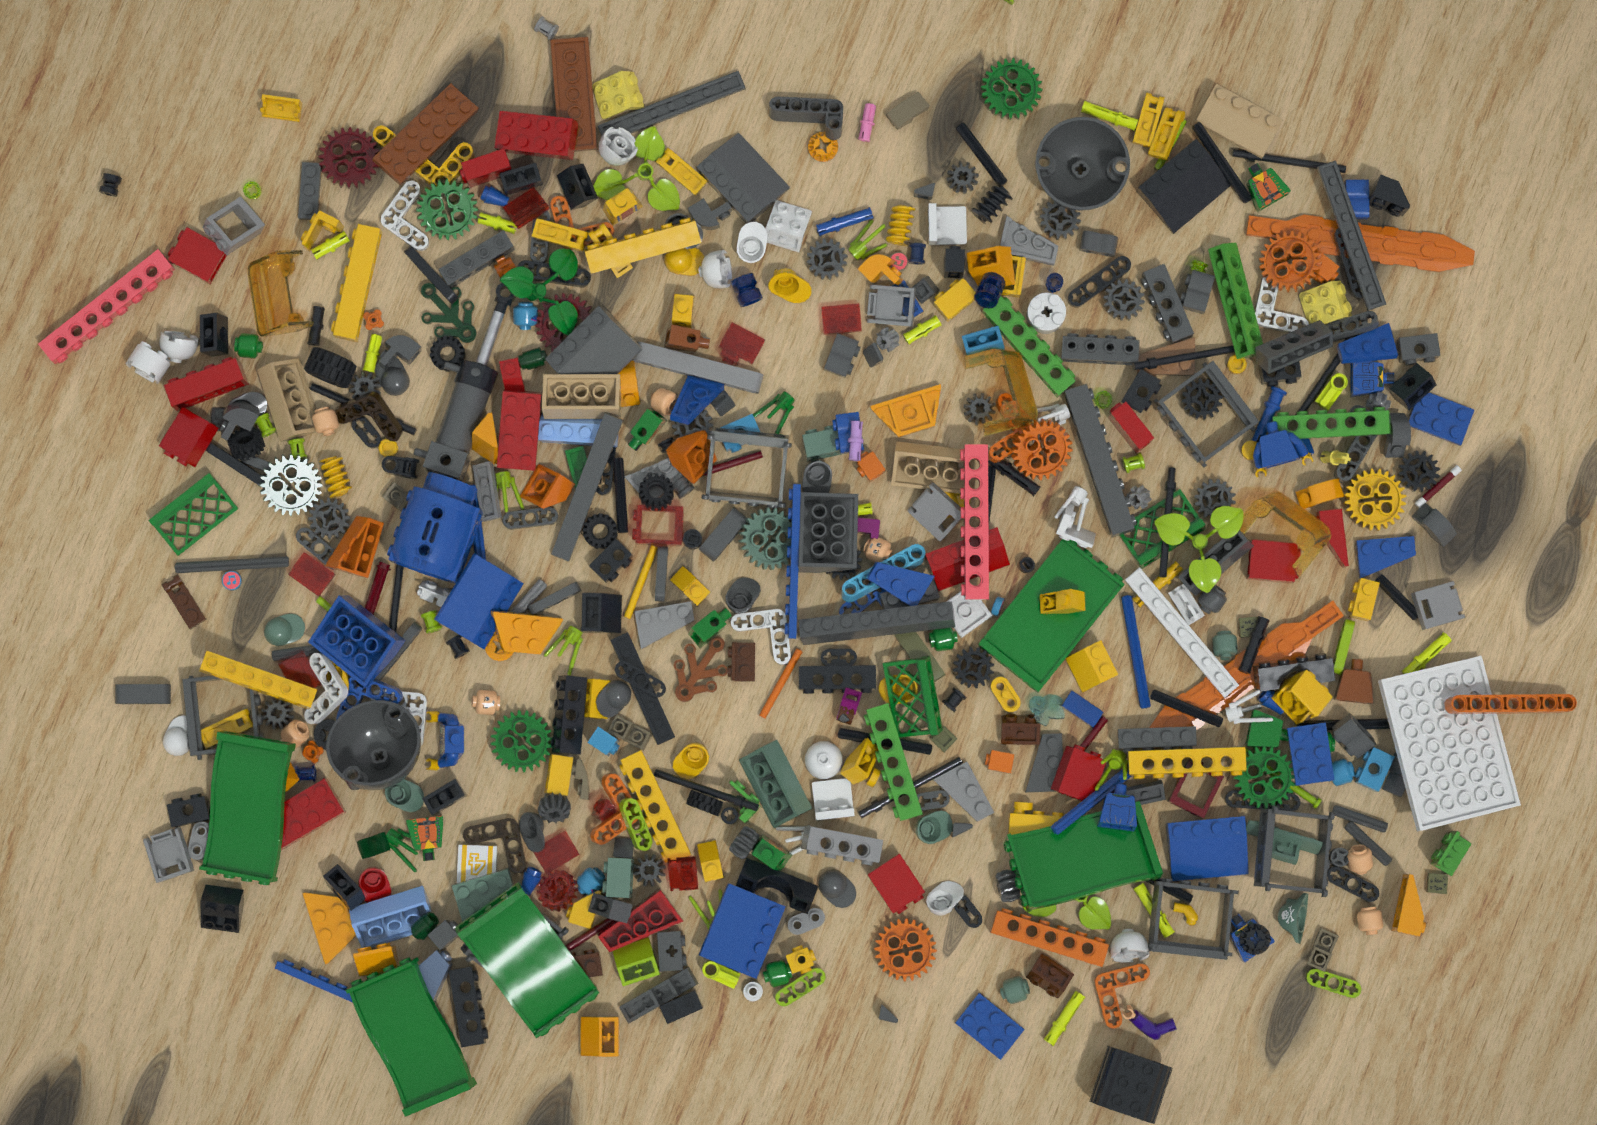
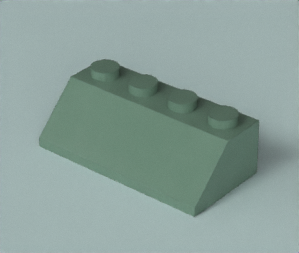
(775, 784)

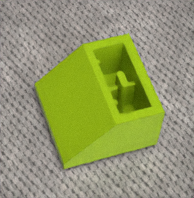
(636, 962)

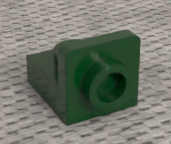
(373, 845)

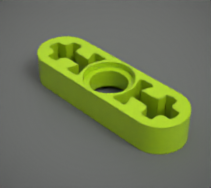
(1343, 646)
(636, 839)
(792, 984)
(1337, 990)

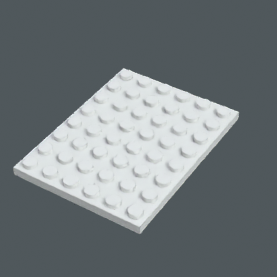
(1448, 761)

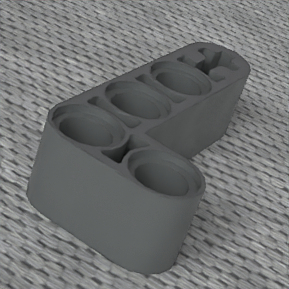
(783, 110)
(1357, 448)

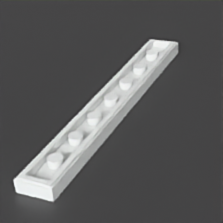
(1181, 632)

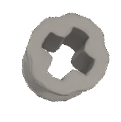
(546, 28)

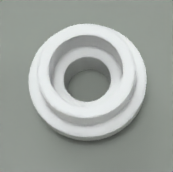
(757, 986)

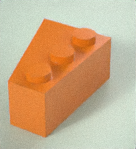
(357, 547)

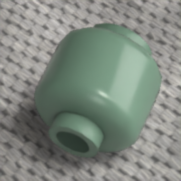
(1224, 645)
(1015, 989)

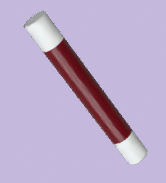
(1439, 485)

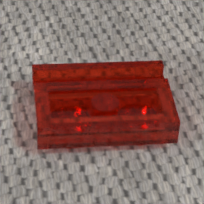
(525, 208)
(841, 319)
(742, 343)
(311, 574)
(299, 670)
(557, 852)
(683, 873)

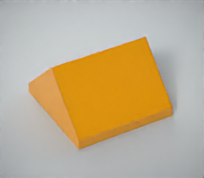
(484, 439)

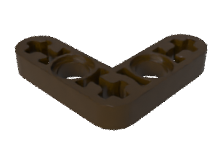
(373, 409)
(500, 833)

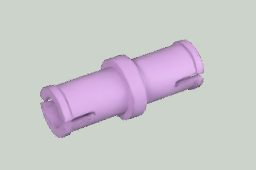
(855, 441)

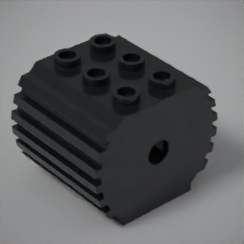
(1131, 1084)

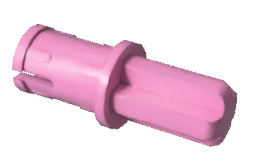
(867, 122)

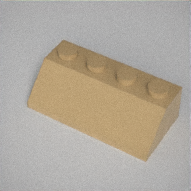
(1239, 121)
(581, 396)
(288, 398)
(922, 464)

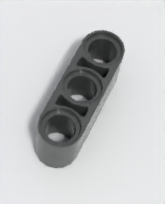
(723, 534)
(142, 693)

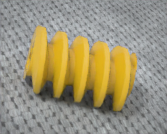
(899, 225)
(335, 476)

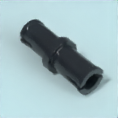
(315, 330)

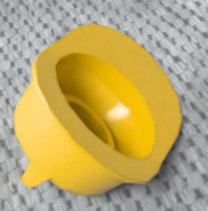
(789, 286)

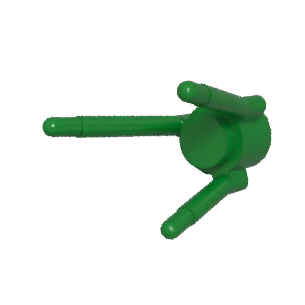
(782, 402)
(395, 839)

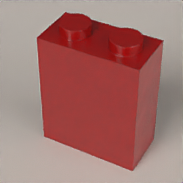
(485, 168)
(197, 255)
(1130, 426)
(188, 438)
(1272, 561)
(1078, 773)
(896, 884)

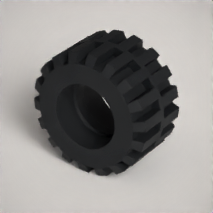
(330, 367)

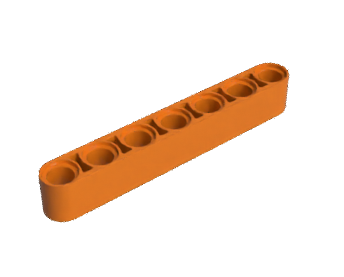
(1518, 700)

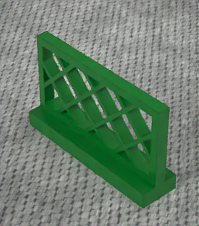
(183, 500)
(1154, 553)
(928, 692)

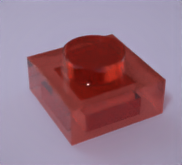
(730, 357)

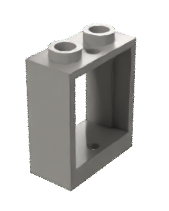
(245, 214)

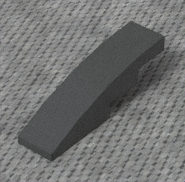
(658, 995)

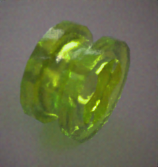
(249, 185)
(1198, 266)
(1105, 394)

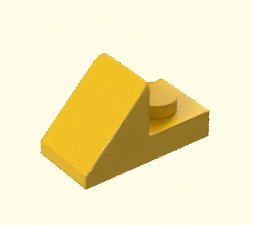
(690, 586)

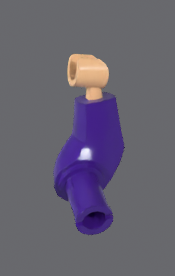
(1148, 1027)

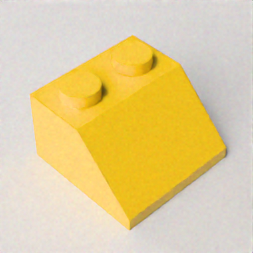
(1091, 666)

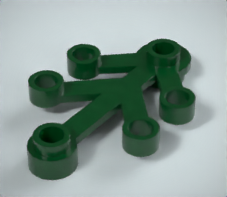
(450, 316)

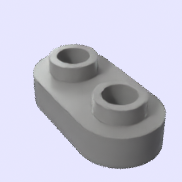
(198, 840)
(806, 921)

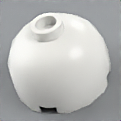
(617, 146)
(716, 269)
(177, 345)
(823, 760)
(1128, 946)

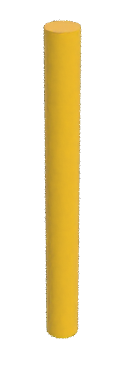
(640, 582)

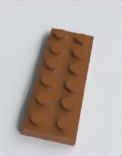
(574, 88)
(425, 134)

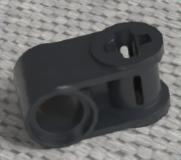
(402, 466)

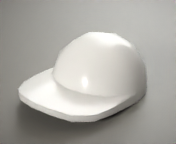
(752, 242)
(176, 737)
(944, 897)

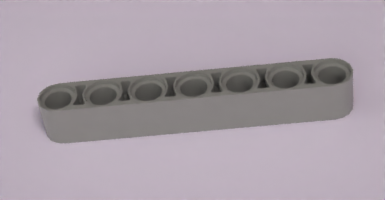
(699, 367)

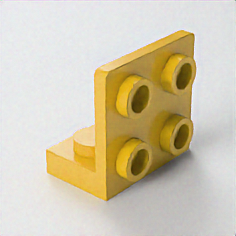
(317, 222)

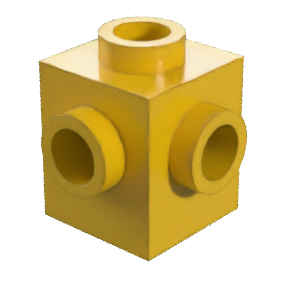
(792, 959)

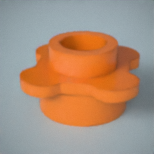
(378, 320)
(307, 752)

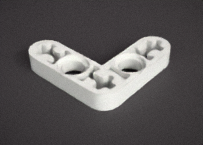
(399, 222)
(1268, 309)
(768, 623)
(330, 691)
(413, 709)

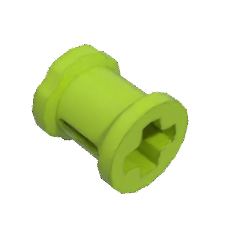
(265, 425)
(297, 443)
(1133, 462)
(431, 624)

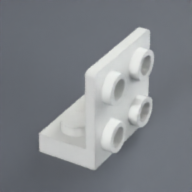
(787, 225)
(947, 225)
(1067, 530)
(832, 799)

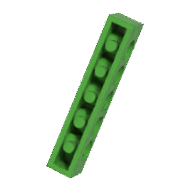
(1236, 299)
(1056, 386)
(1381, 427)
(900, 811)

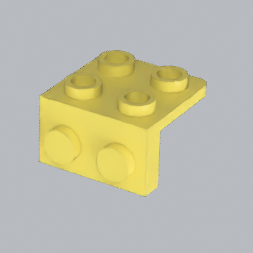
(618, 94)
(1326, 303)

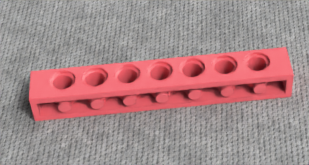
(50, 344)
(980, 453)

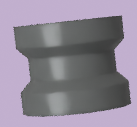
(683, 487)
(1341, 856)

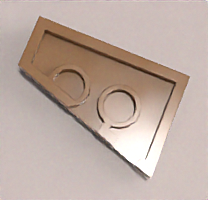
(1184, 368)

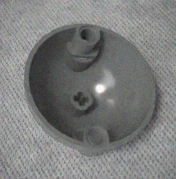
(1087, 145)
(368, 750)

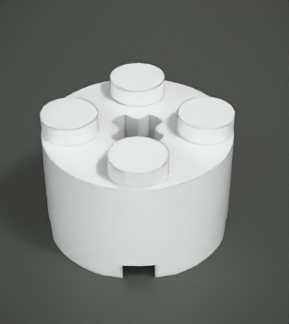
(1052, 304)
(148, 362)

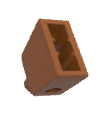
(677, 339)
(1355, 684)

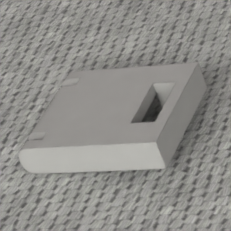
(888, 305)
(933, 508)
(1442, 603)
(166, 851)

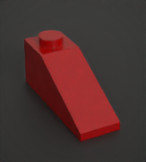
(512, 374)
(1337, 543)

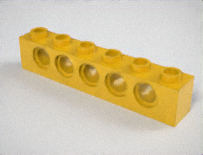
(257, 680)
(1236, 754)
(638, 760)

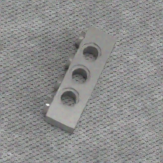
(871, 846)

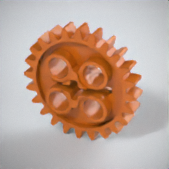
(1287, 245)
(1057, 444)
(909, 967)

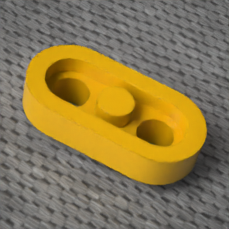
(1005, 694)

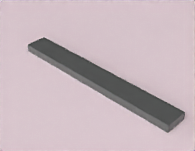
(677, 104)
(1351, 235)
(587, 486)

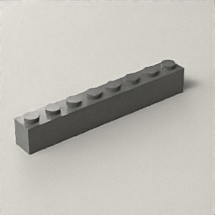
(1099, 460)
(877, 623)

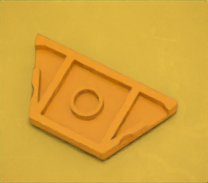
(910, 412)
(524, 631)
(330, 922)

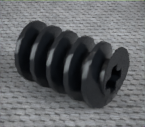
(991, 204)

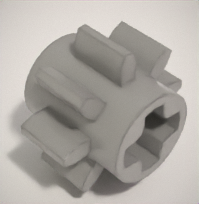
(887, 339)
(1378, 400)
(1139, 497)

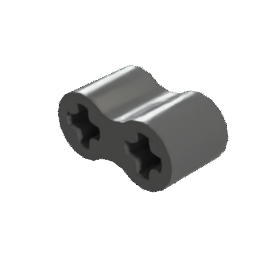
(1098, 243)

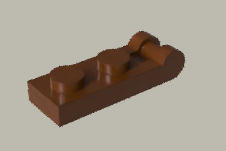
(184, 602)

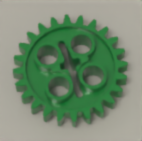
(998, 99)
(431, 213)
(533, 727)
(1269, 794)

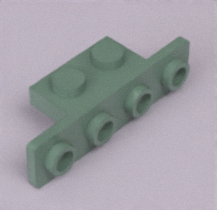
(1287, 844)

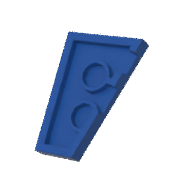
(1369, 346)
(694, 398)
(1381, 553)
(900, 582)

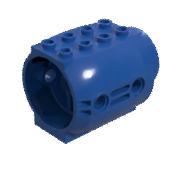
(445, 538)

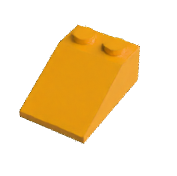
(1408, 912)

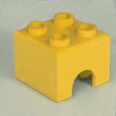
(1302, 696)

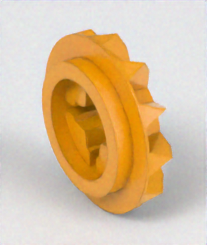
(819, 154)
(491, 649)

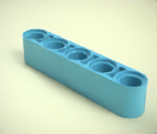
(861, 589)

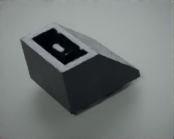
(1389, 195)
(601, 613)
(221, 908)

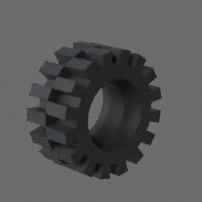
(447, 342)
(246, 443)
(662, 501)
(592, 522)
(704, 803)

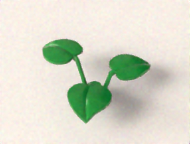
(520, 284)

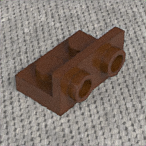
(742, 662)
(1020, 730)
(590, 962)
(1049, 976)

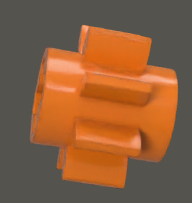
(503, 265)

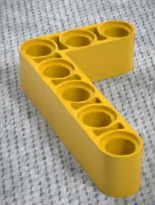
(436, 173)

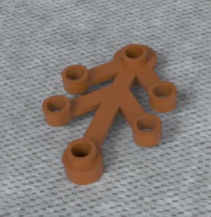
(698, 672)

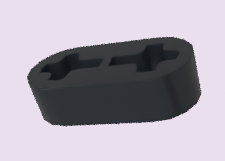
(363, 435)
(838, 662)
(971, 908)

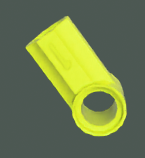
(1330, 392)
(722, 975)

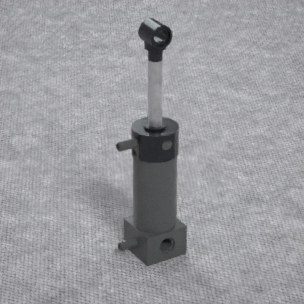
(467, 403)

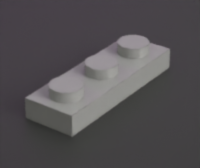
(487, 491)

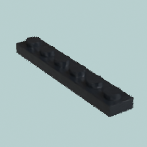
(650, 705)

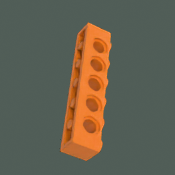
(1095, 957)

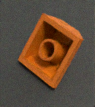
(691, 455)
(546, 487)

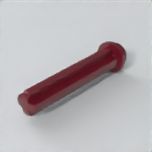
(377, 586)

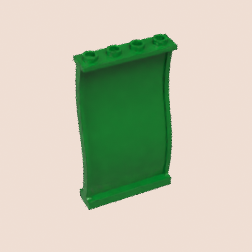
(1038, 643)
(247, 807)
(1080, 860)
(527, 960)
(411, 1036)

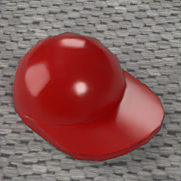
(374, 884)

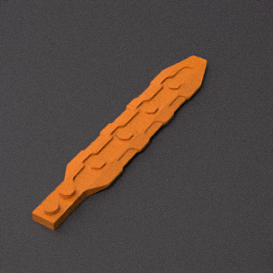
(1384, 244)
(1283, 642)

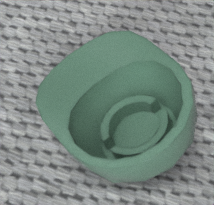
(284, 629)
(405, 796)
(934, 827)

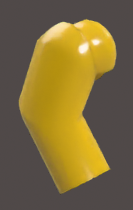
(1188, 911)

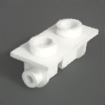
(429, 590)
(1186, 604)

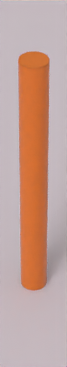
(780, 684)

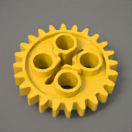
(1377, 516)

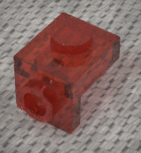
(603, 810)

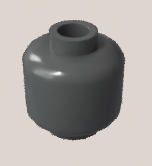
(1213, 600)

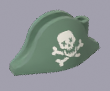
(1293, 916)

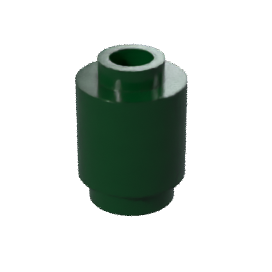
(532, 358)
(424, 925)

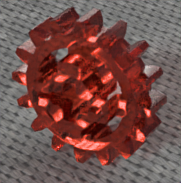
(557, 890)

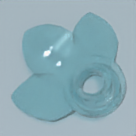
(1048, 708)

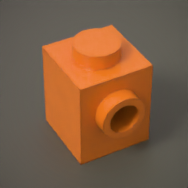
(1328, 270)
(870, 466)
(999, 761)

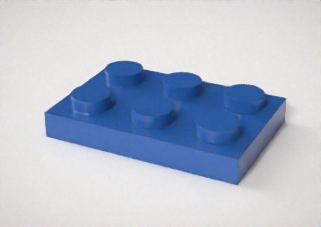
(1441, 418)
(1310, 754)
(989, 1026)

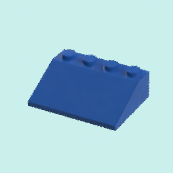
(474, 595)
(356, 640)
(1207, 848)
(742, 930)

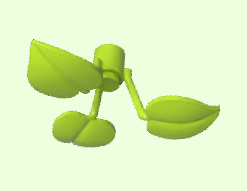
(662, 195)
(1173, 529)
(1092, 915)

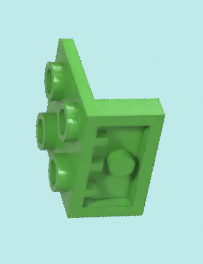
(745, 813)
(1450, 853)

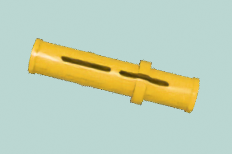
(1160, 582)

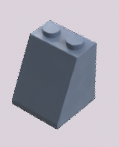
(435, 971)

